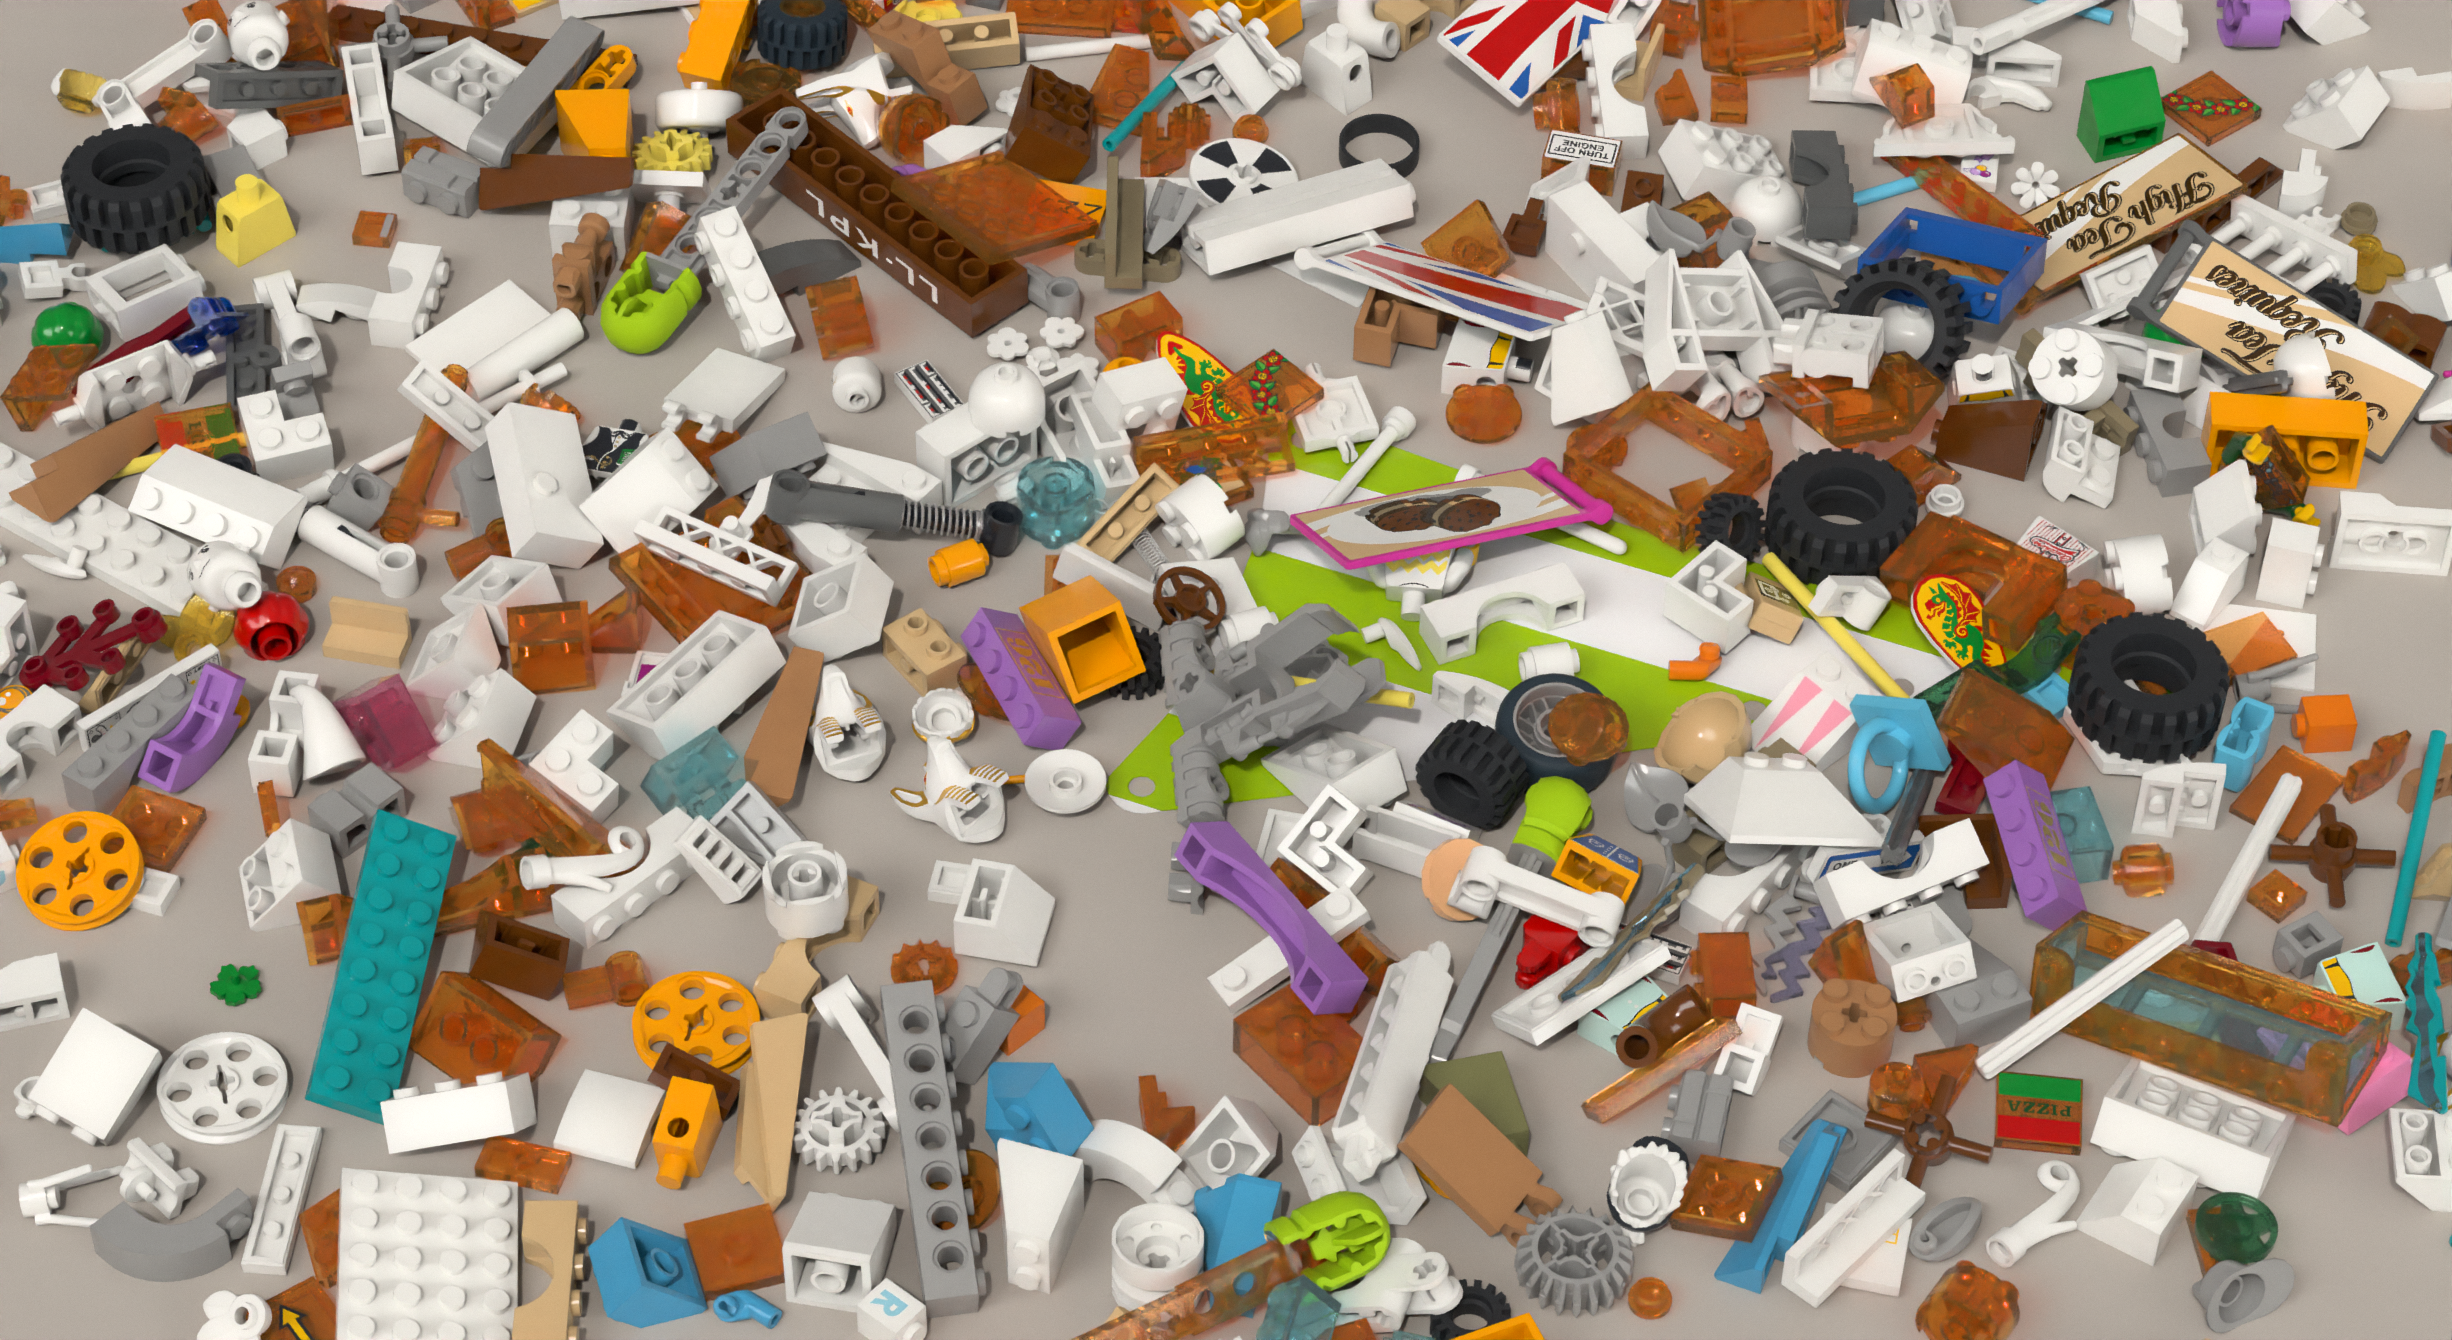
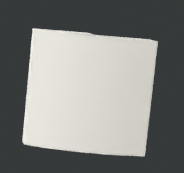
(2178, 797)
(609, 1119)

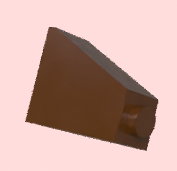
(1991, 436)

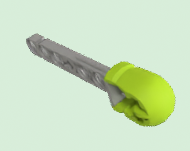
(644, 319)
(1554, 813)

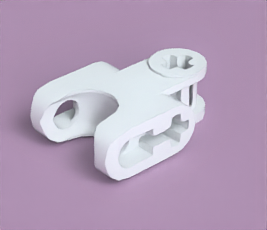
(1399, 1286)

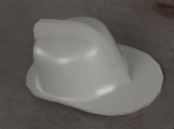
(2243, 1292)

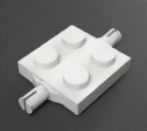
(1338, 418)

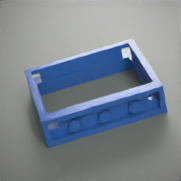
(1968, 243)

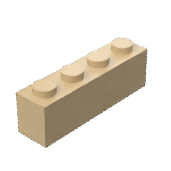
(975, 41)

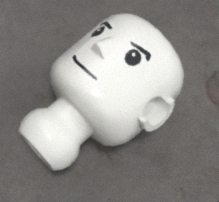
(258, 34)
(225, 576)

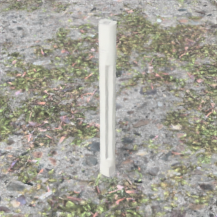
(2024, 22)

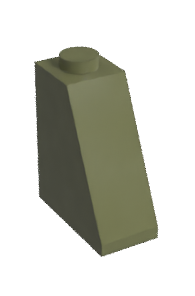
(1486, 1085)

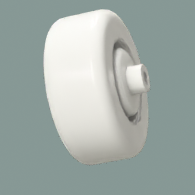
(696, 109)

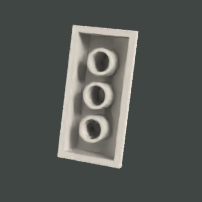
(219, 504)
(698, 684)

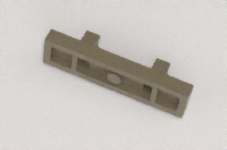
(2108, 419)

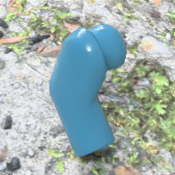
(746, 1305)

